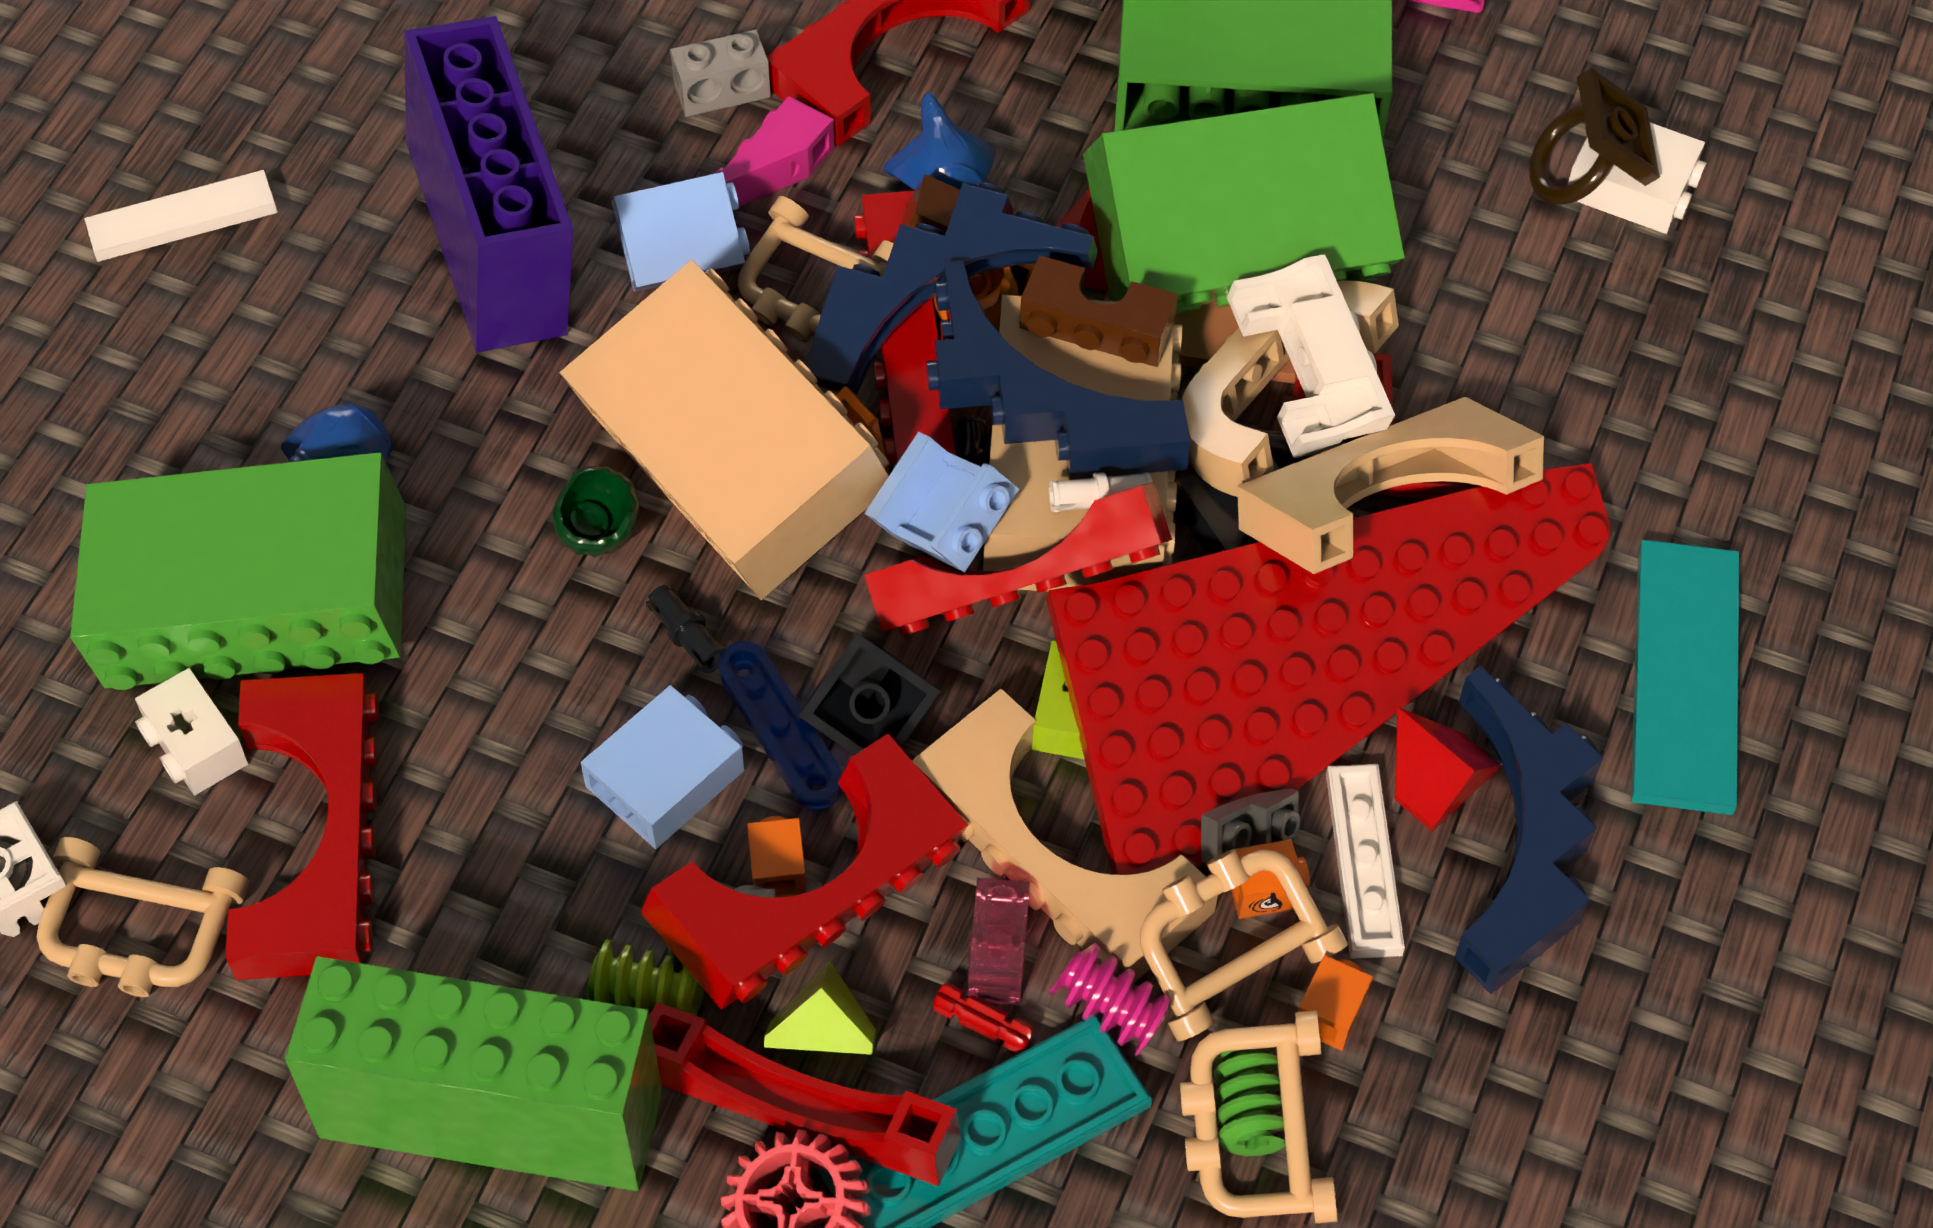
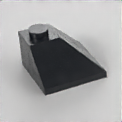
(868, 696)

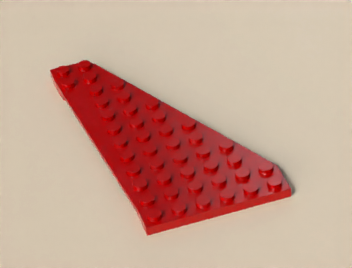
(1263, 675)

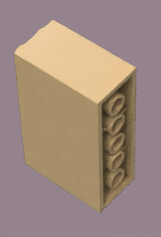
(729, 426)
(1028, 525)

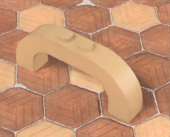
(1225, 386)

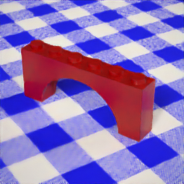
(822, 59)
(321, 912)
(742, 939)

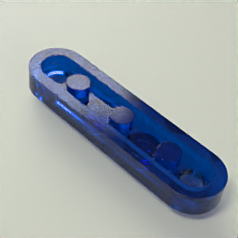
(776, 723)

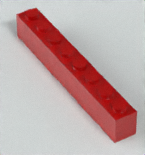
(903, 357)

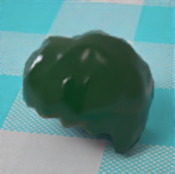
(595, 511)

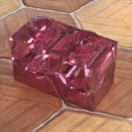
(998, 940)

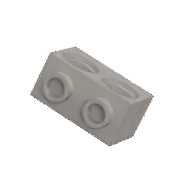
(720, 73)

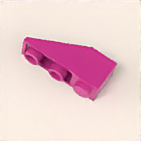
(781, 152)

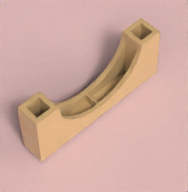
(1305, 504)
(974, 774)

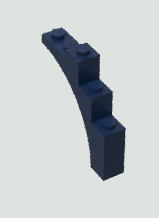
(981, 232)
(1034, 405)
(1551, 833)

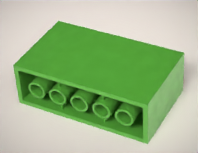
(1248, 56)
(1244, 199)
(241, 571)
(477, 1073)

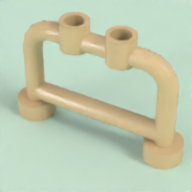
(786, 226)
(1186, 897)
(137, 972)
(1203, 1151)

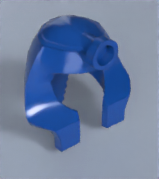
(942, 152)
(338, 432)

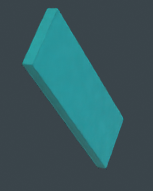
(1686, 678)
(1012, 1125)

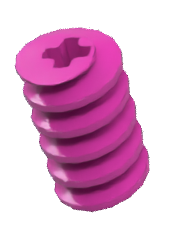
(1112, 997)

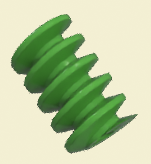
(1247, 1102)

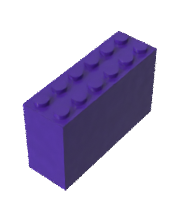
(487, 183)

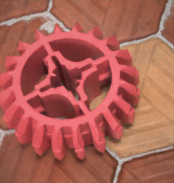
(795, 1162)

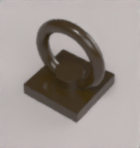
(1615, 129)

